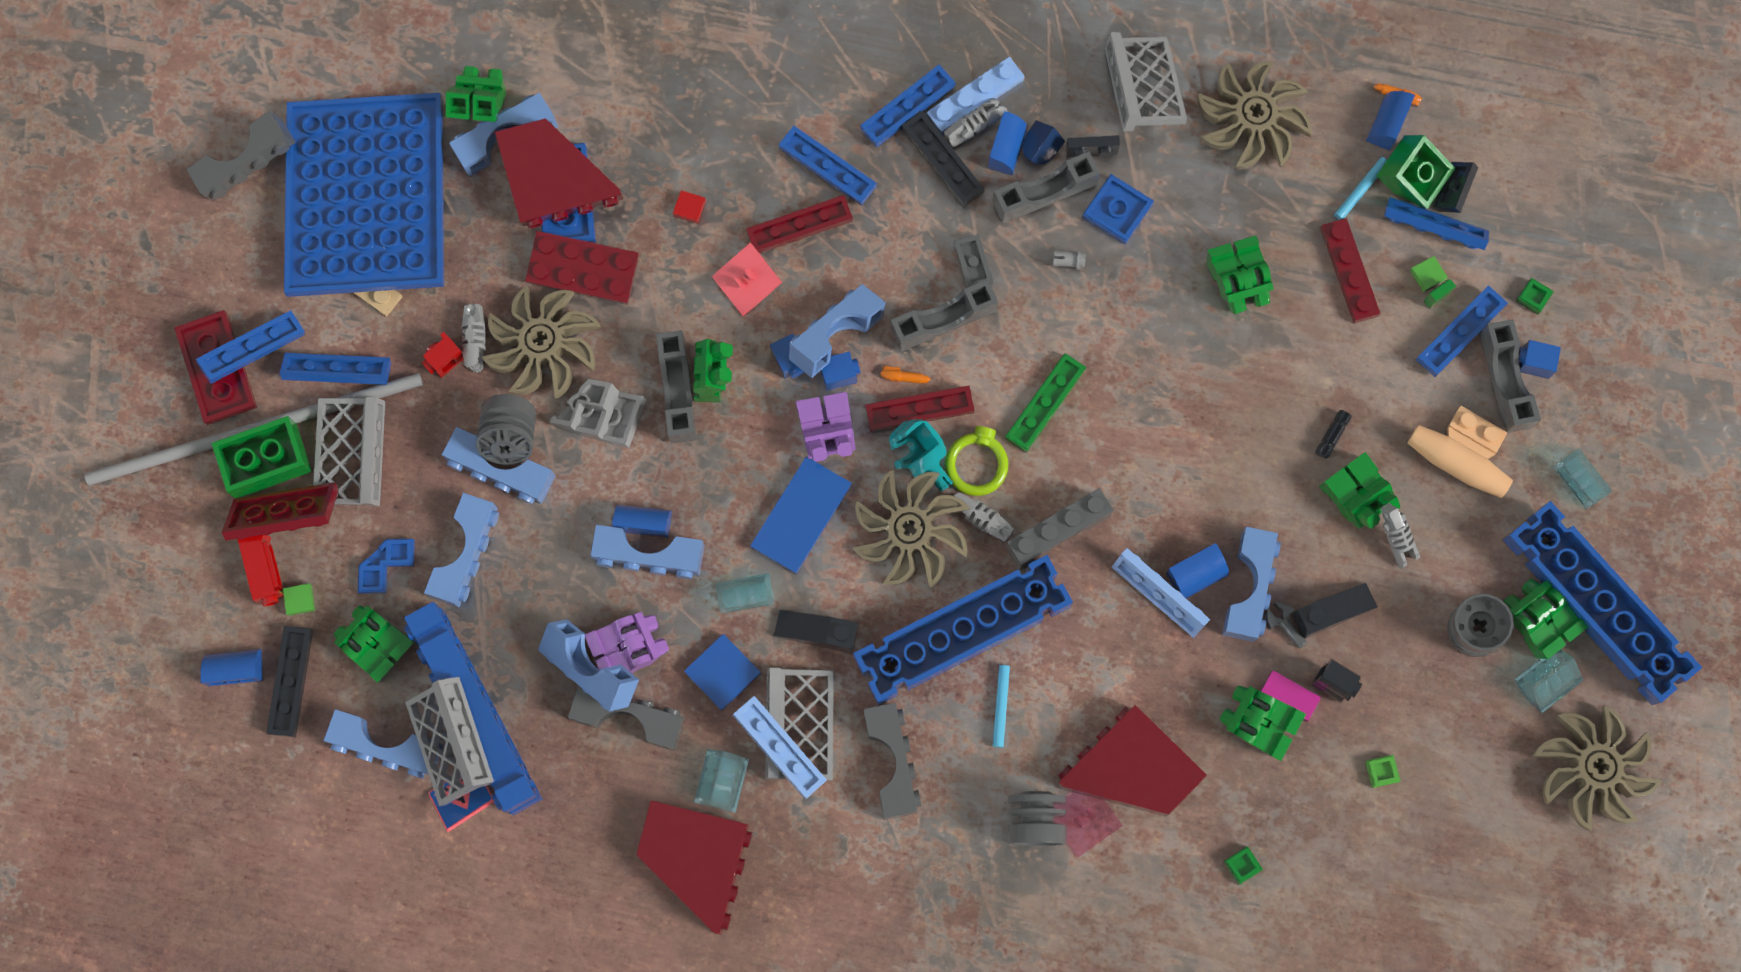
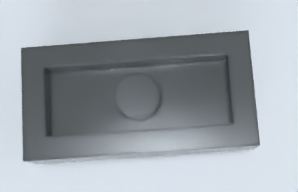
(972, 260)

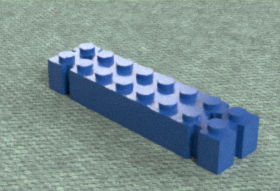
(1606, 604)
(963, 630)
(448, 659)

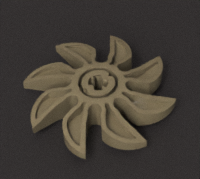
(1267, 122)
(553, 346)
(924, 523)
(1587, 777)

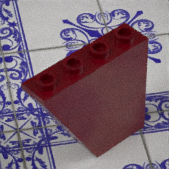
(551, 175)
(1134, 767)
(696, 858)

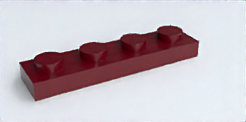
(800, 224)
(1350, 270)
(925, 406)

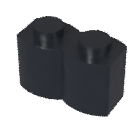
(1337, 681)

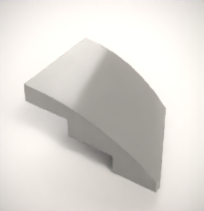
(602, 413)

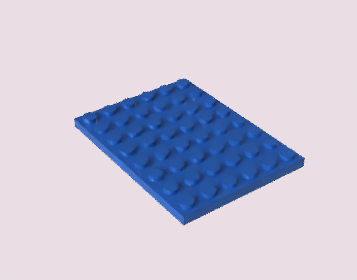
(364, 195)

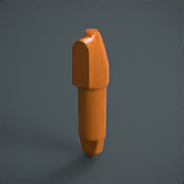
(1384, 89)
(896, 375)

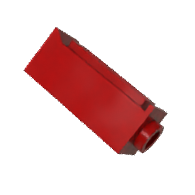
(261, 569)

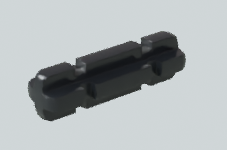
(1333, 434)

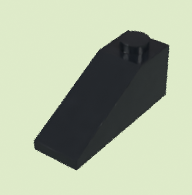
(1334, 610)
(817, 630)

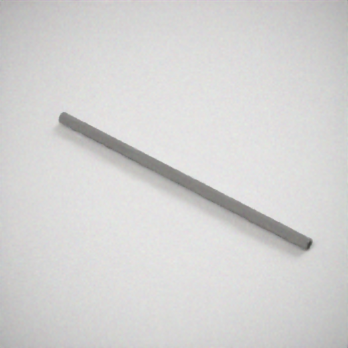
(204, 444)

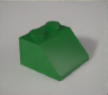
(1416, 170)

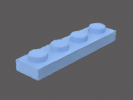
(987, 86)
(1160, 593)
(779, 747)

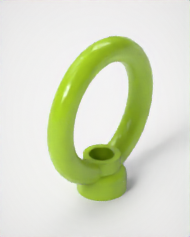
(984, 437)

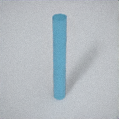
(1359, 191)
(1001, 706)

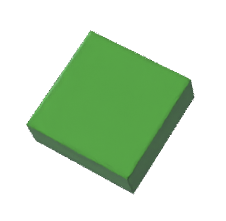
(1428, 274)
(299, 599)
(1382, 771)

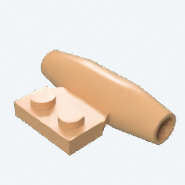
(1465, 451)

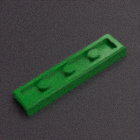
(1045, 402)

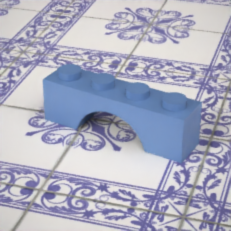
(475, 146)
(857, 311)
(527, 480)
(1257, 551)
(680, 557)
(451, 582)
(565, 647)
(352, 734)

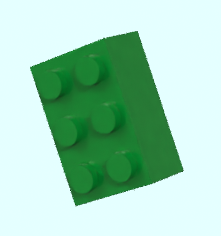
(261, 457)

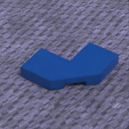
(373, 571)

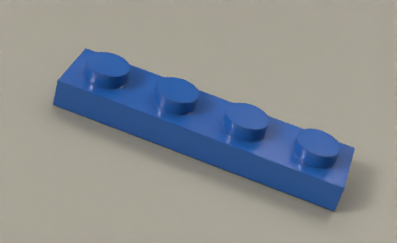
(907, 105)
(827, 165)
(1444, 226)
(1461, 331)
(250, 347)
(335, 368)

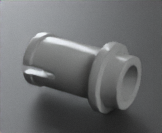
(1071, 259)

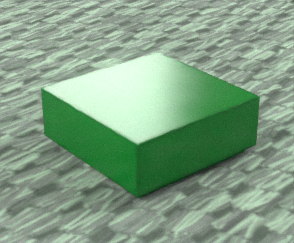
(1439, 293)
(1534, 296)
(1243, 865)

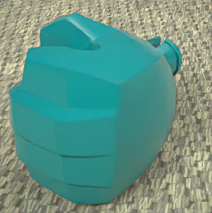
(925, 450)

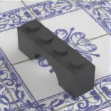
(266, 140)
(1023, 198)
(963, 309)
(1501, 351)
(677, 386)
(1058, 528)
(884, 726)
(661, 727)

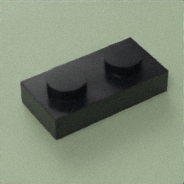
(1097, 146)
(1455, 190)

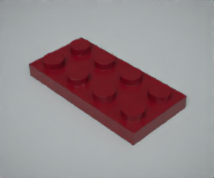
(582, 267)
(229, 394)
(280, 511)

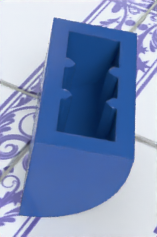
(1390, 119)
(1007, 144)
(642, 520)
(1198, 571)
(232, 667)

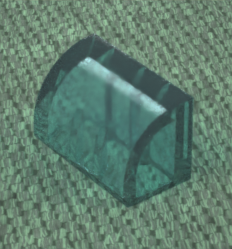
(1582, 478)
(744, 593)
(1549, 680)
(721, 780)

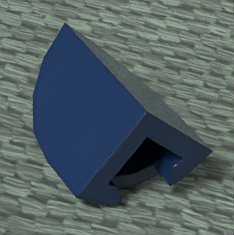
(1042, 143)

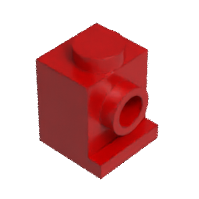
(442, 356)

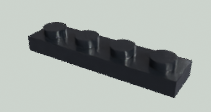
(943, 158)
(289, 681)

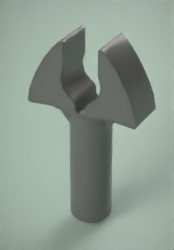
(1285, 624)

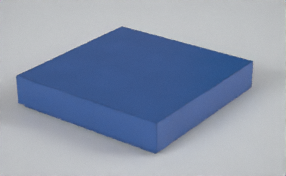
(1118, 209)
(722, 672)

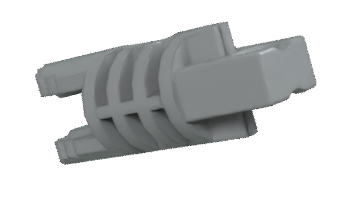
(976, 121)
(473, 337)
(986, 518)
(1399, 534)

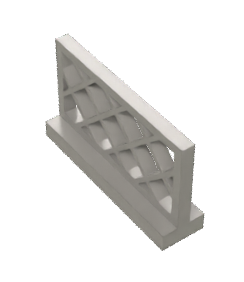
(1122, 79)
(370, 446)
(775, 706)
(460, 737)

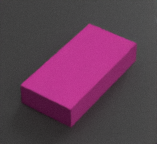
(1291, 693)

